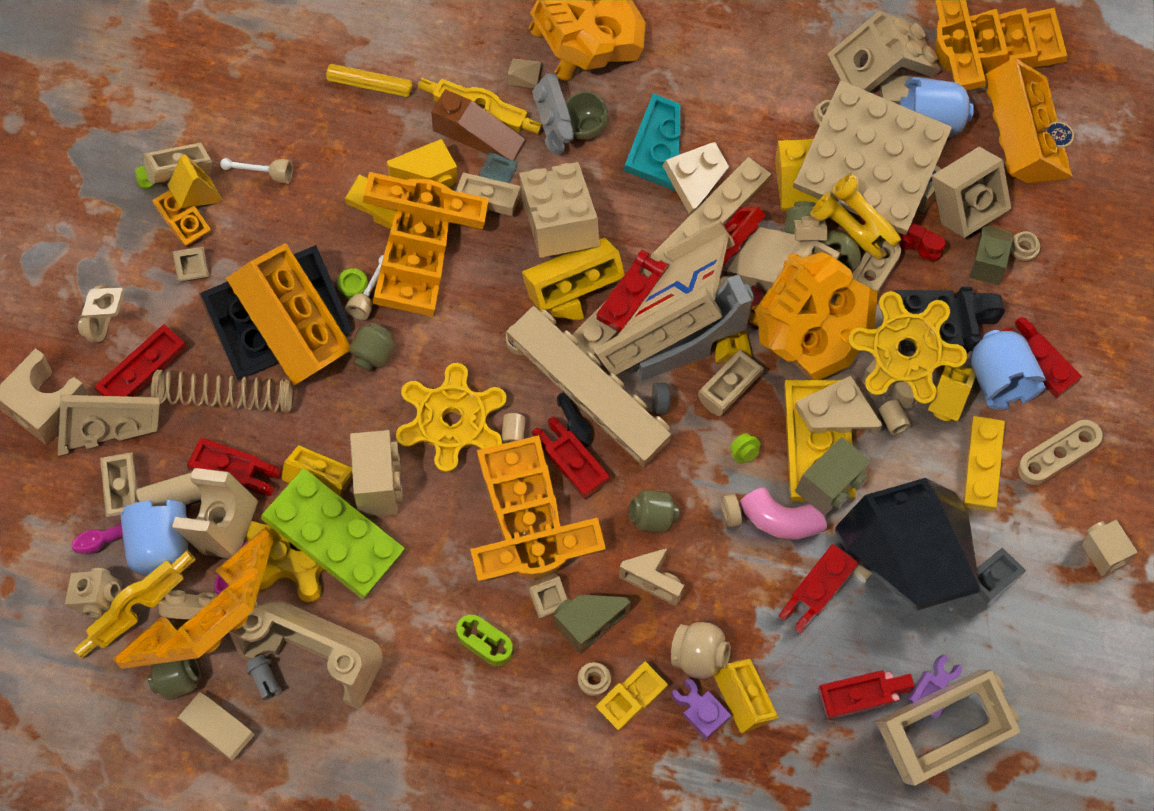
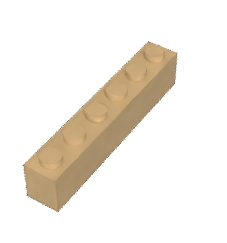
(589, 386)

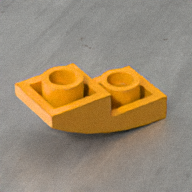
(184, 222)

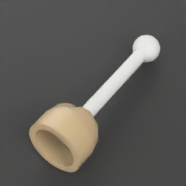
(280, 169)
(360, 304)

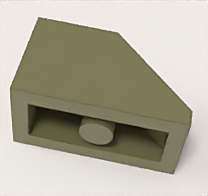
(991, 254)
(589, 618)

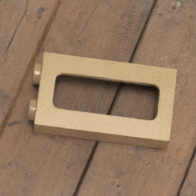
(999, 727)

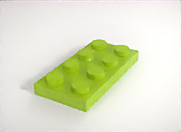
(332, 533)

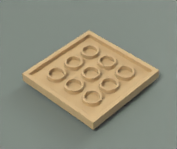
(881, 145)

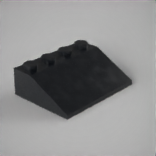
(238, 333)

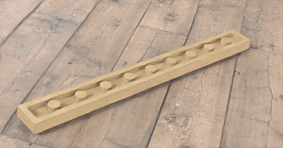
(720, 205)

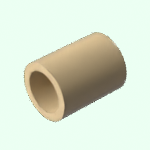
(894, 417)
(513, 427)

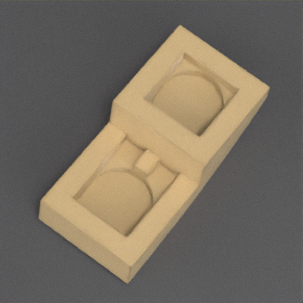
(216, 726)

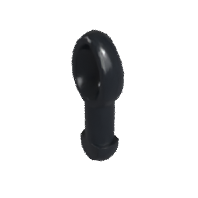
(576, 424)

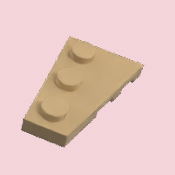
(100, 418)

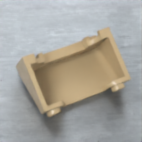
(350, 657)

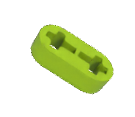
(488, 634)

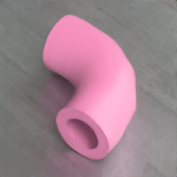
(781, 520)

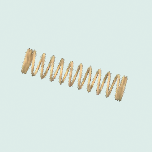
(284, 397)

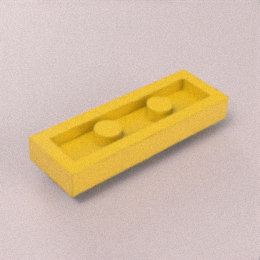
(983, 464)

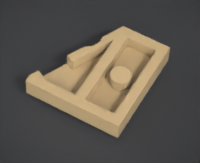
(695, 173)

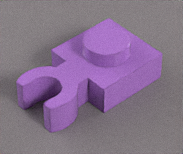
(931, 683)
(703, 712)

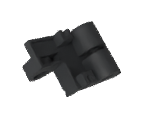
(966, 312)

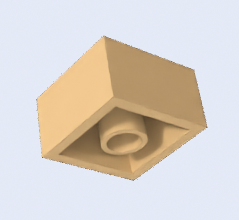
(971, 191)
(376, 473)

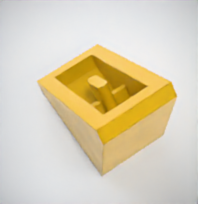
(192, 185)

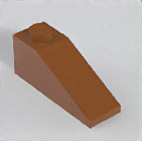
(473, 126)

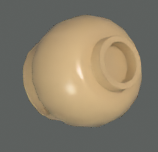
(700, 649)

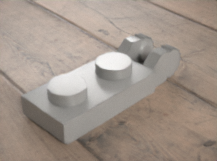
(553, 113)

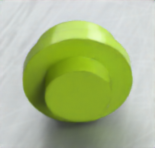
(745, 448)

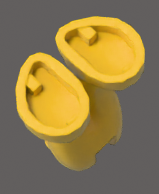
(875, 224)

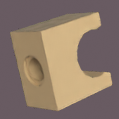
(30, 407)
(222, 517)

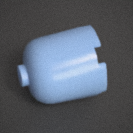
(940, 101)
(1006, 369)
(150, 535)

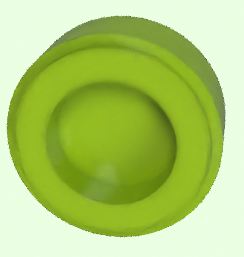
(351, 282)

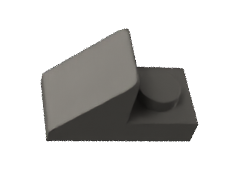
(997, 575)

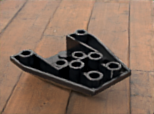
(914, 542)

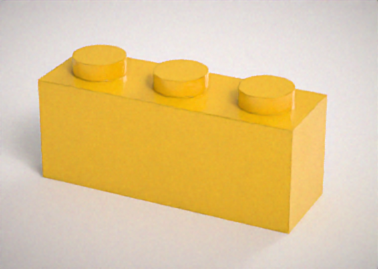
(573, 275)

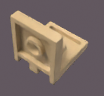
(889, 45)

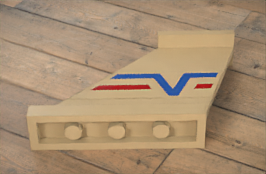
(677, 303)

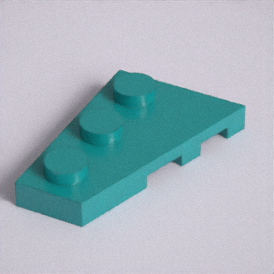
(655, 141)

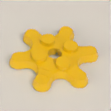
(923, 332)
(448, 398)
(288, 563)

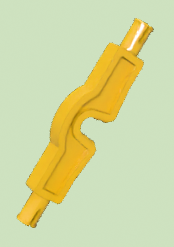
(509, 115)
(146, 592)

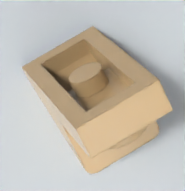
(644, 574)

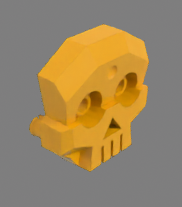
(589, 32)
(802, 305)

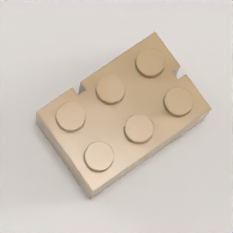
(559, 209)

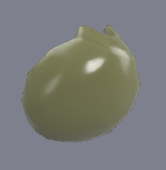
(587, 115)
(846, 245)

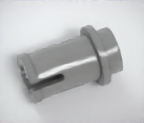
(263, 676)

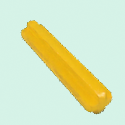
(369, 80)

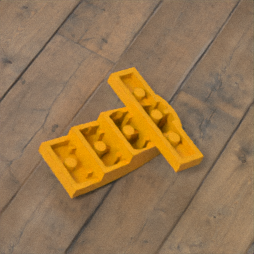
(989, 39)
(418, 237)
(527, 516)

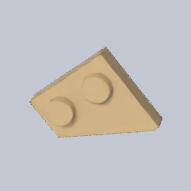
(838, 409)

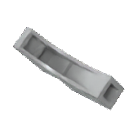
(735, 303)

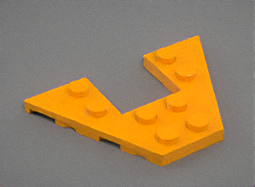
(205, 629)

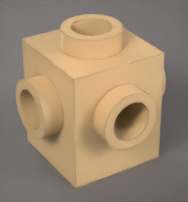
(92, 592)

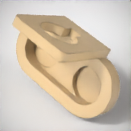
(98, 309)

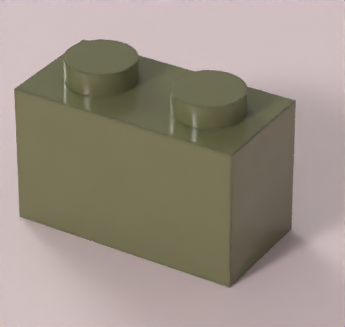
(833, 476)

